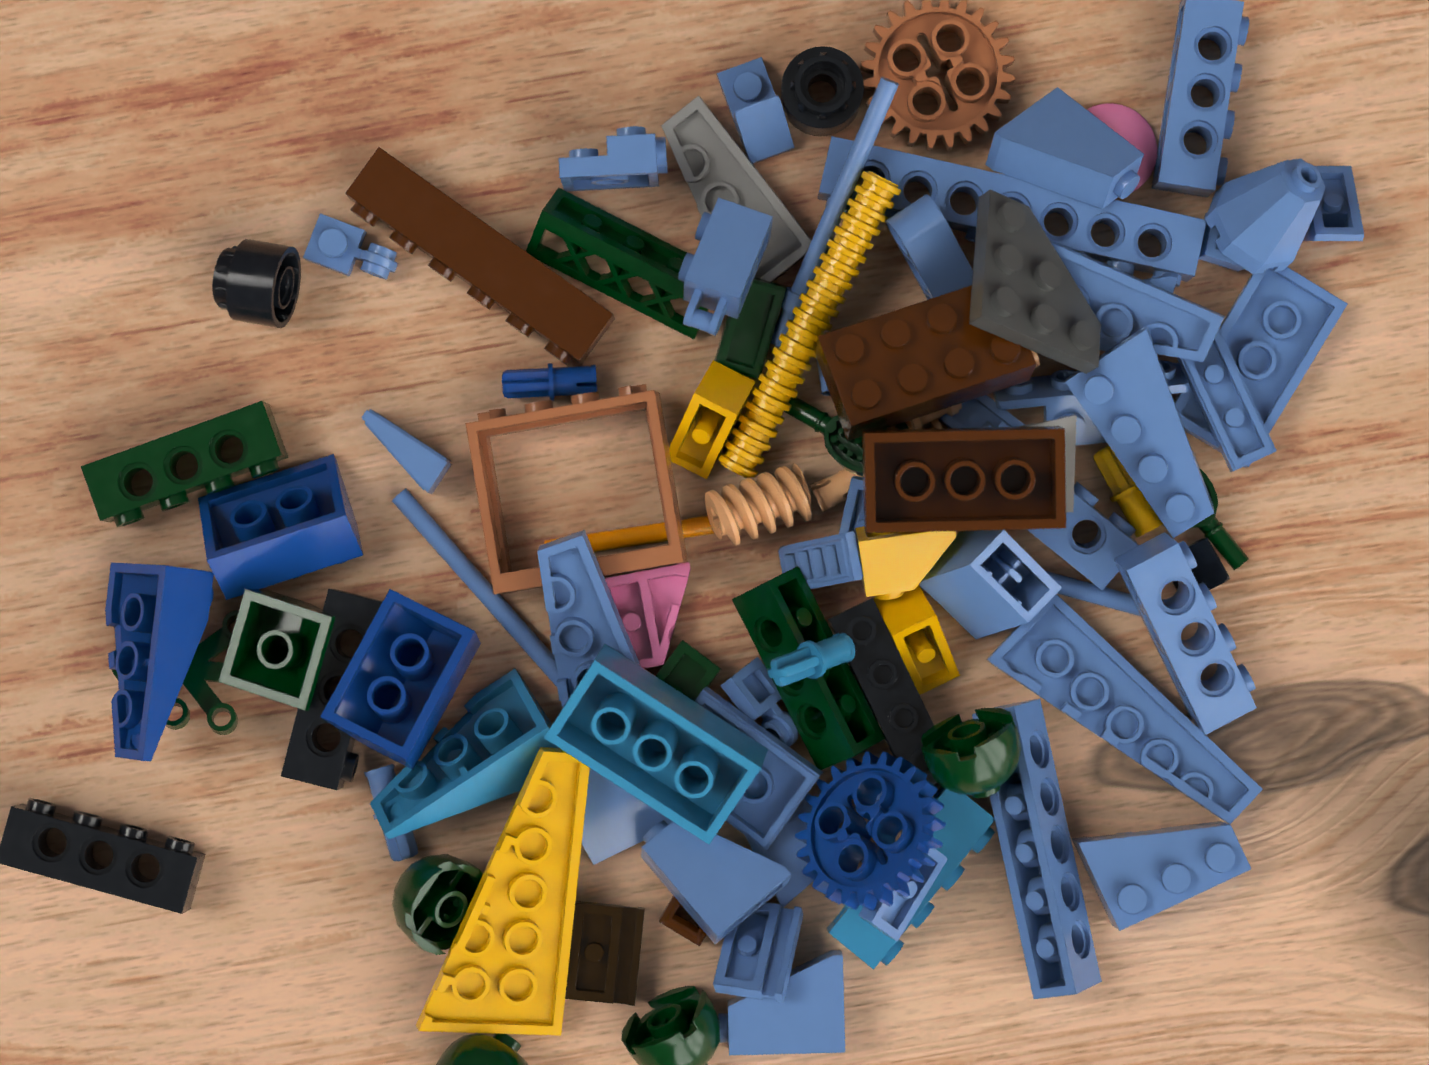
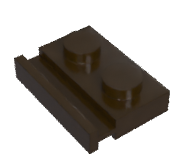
(605, 953)

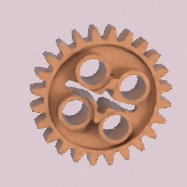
(976, 57)

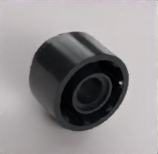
(821, 65)
(258, 282)

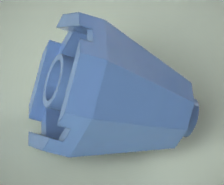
(1266, 214)

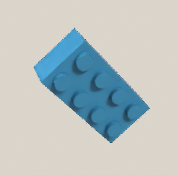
(657, 744)

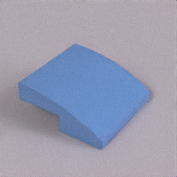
(614, 819)

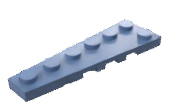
(1098, 688)

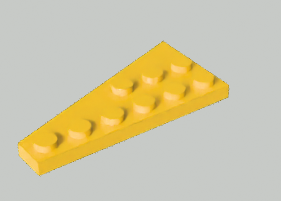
(517, 933)

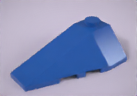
(157, 628)

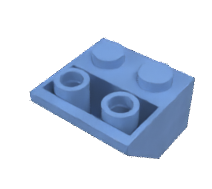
(989, 582)

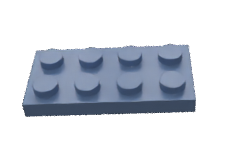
(1273, 340)

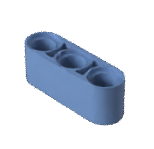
(930, 248)

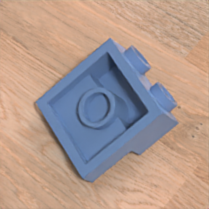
(630, 162)

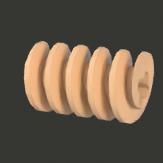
(758, 503)

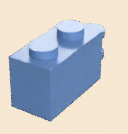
(723, 264)

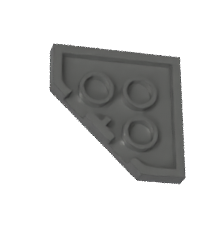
(1026, 289)

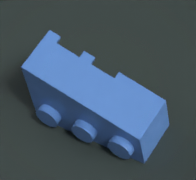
(1159, 867)

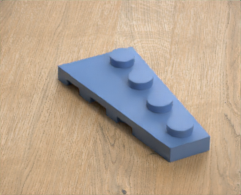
(578, 609)

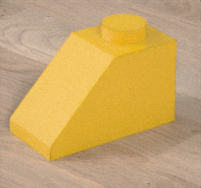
(710, 419)
(898, 559)
(919, 639)

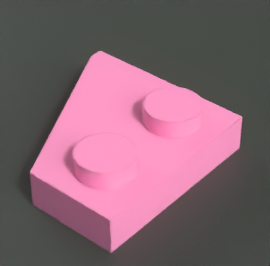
(649, 608)

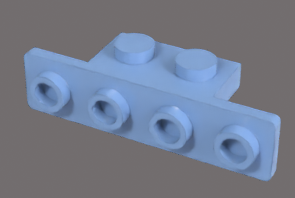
(1059, 401)

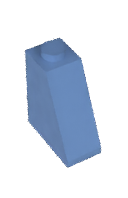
(1066, 152)
(712, 881)
(804, 1024)

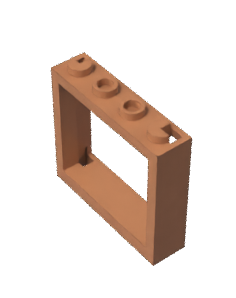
(543, 415)

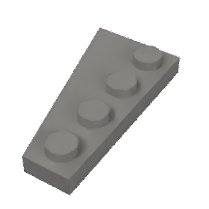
(719, 168)

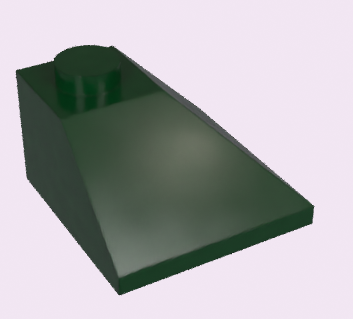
(277, 647)

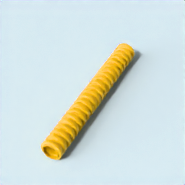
(809, 322)

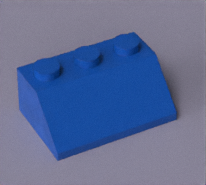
(279, 527)
(401, 678)

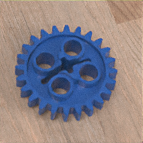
(836, 853)

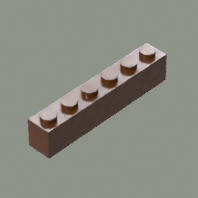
(479, 256)

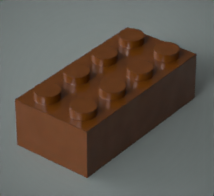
(915, 363)
(964, 479)

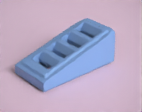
(417, 458)
(824, 560)

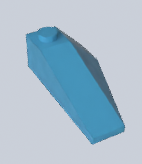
(472, 762)

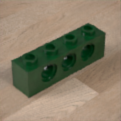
(112, 476)
(825, 710)

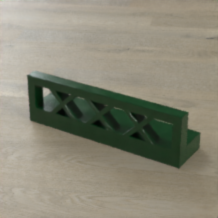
(623, 246)

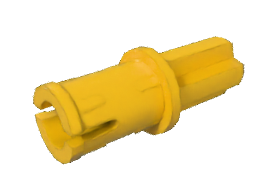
(1126, 493)

